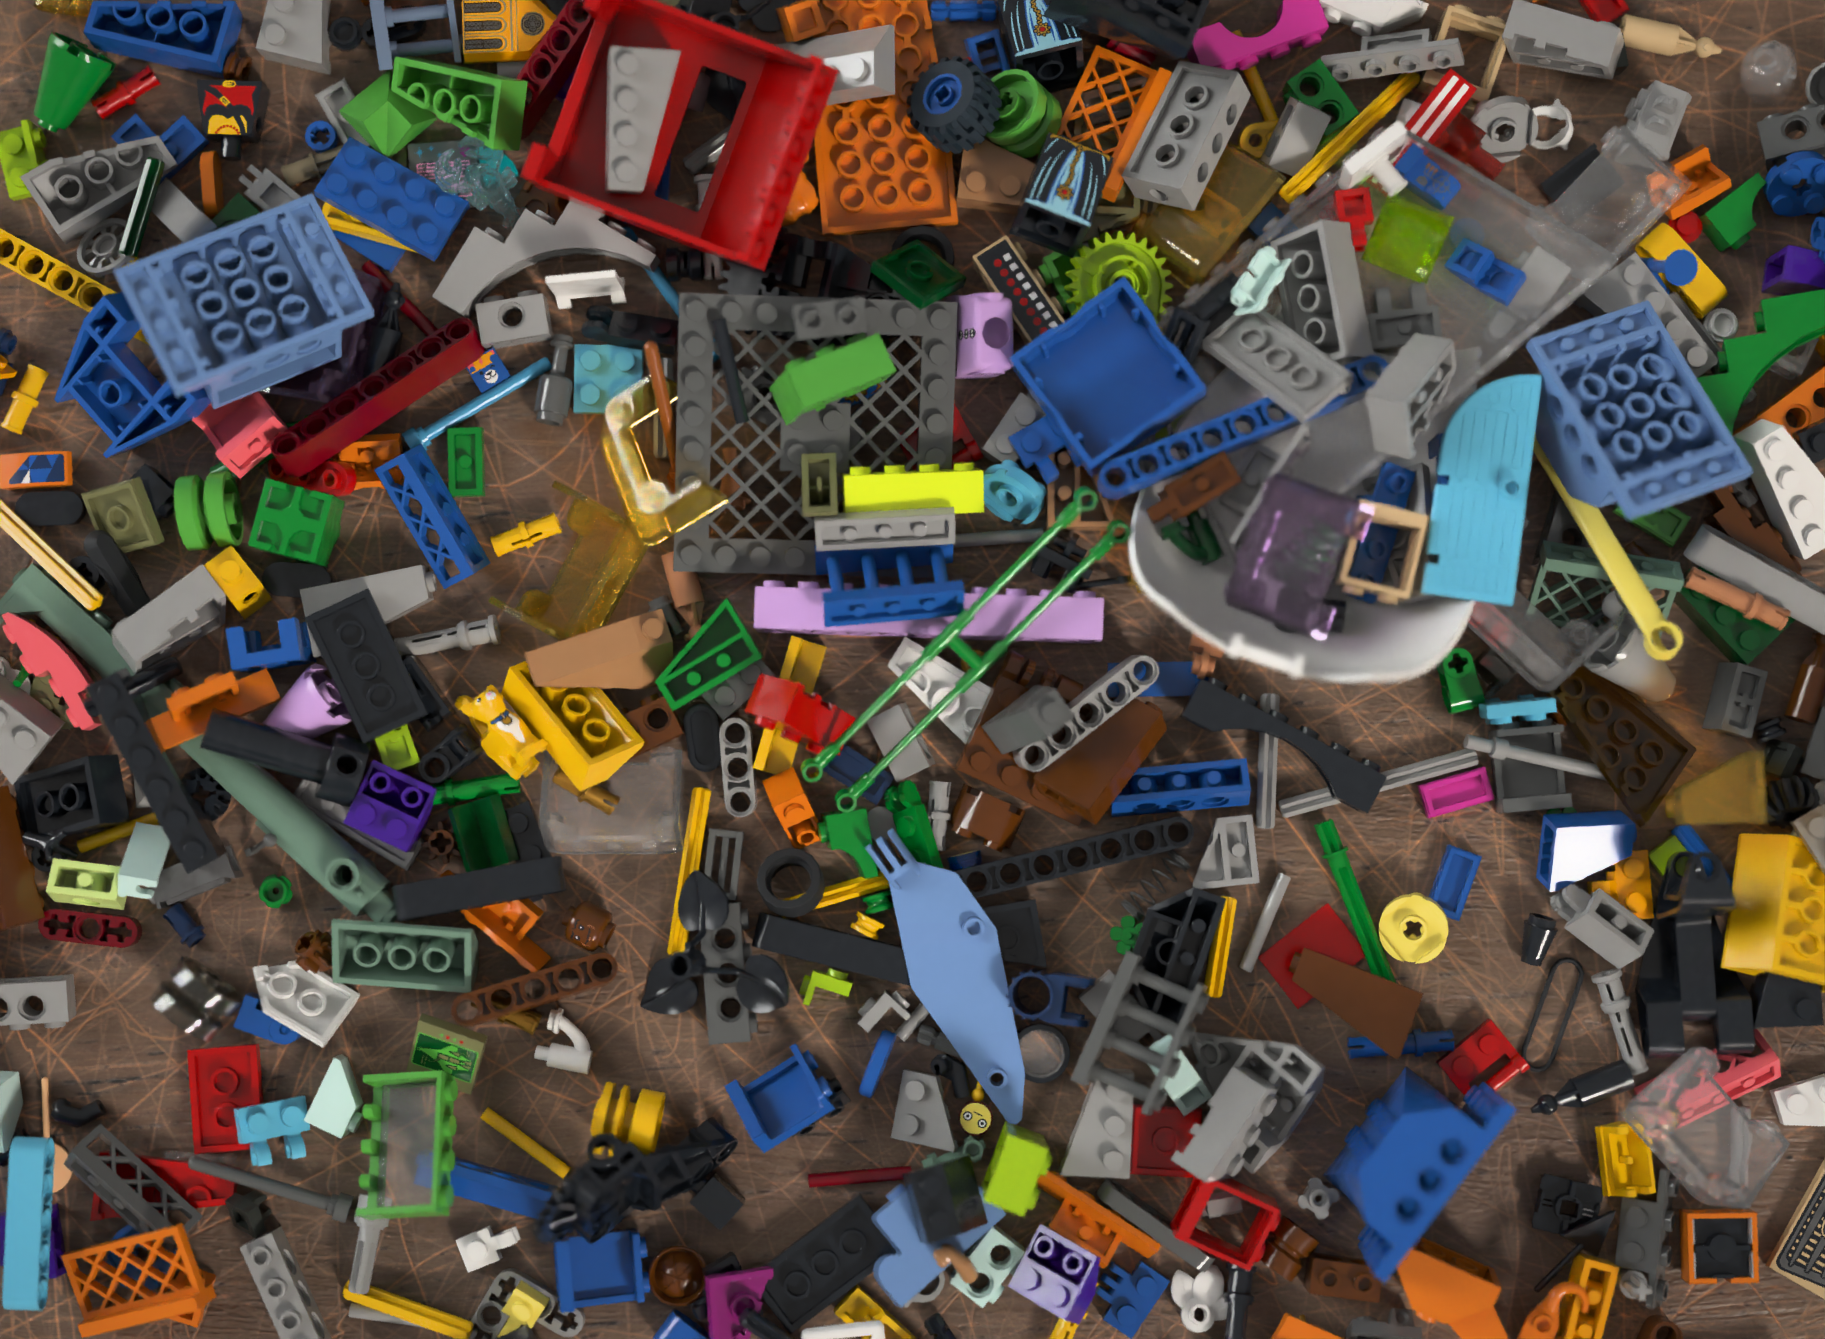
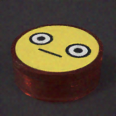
(975, 1117)

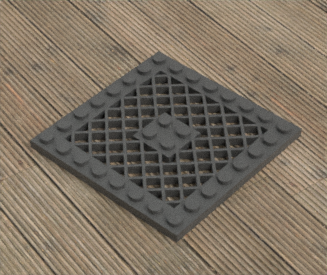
(811, 432)

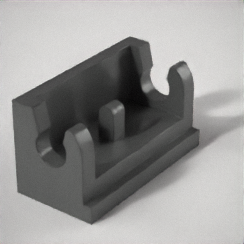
(1735, 699)

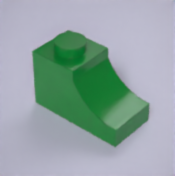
(1732, 218)
(851, 834)

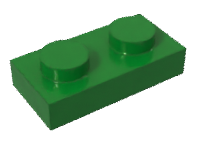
(466, 462)

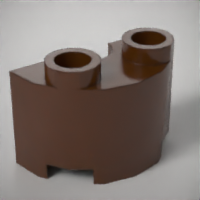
(986, 817)

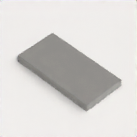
(1278, 362)

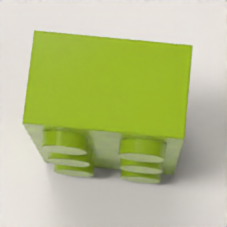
(1015, 1169)

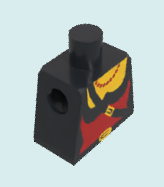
(232, 113)

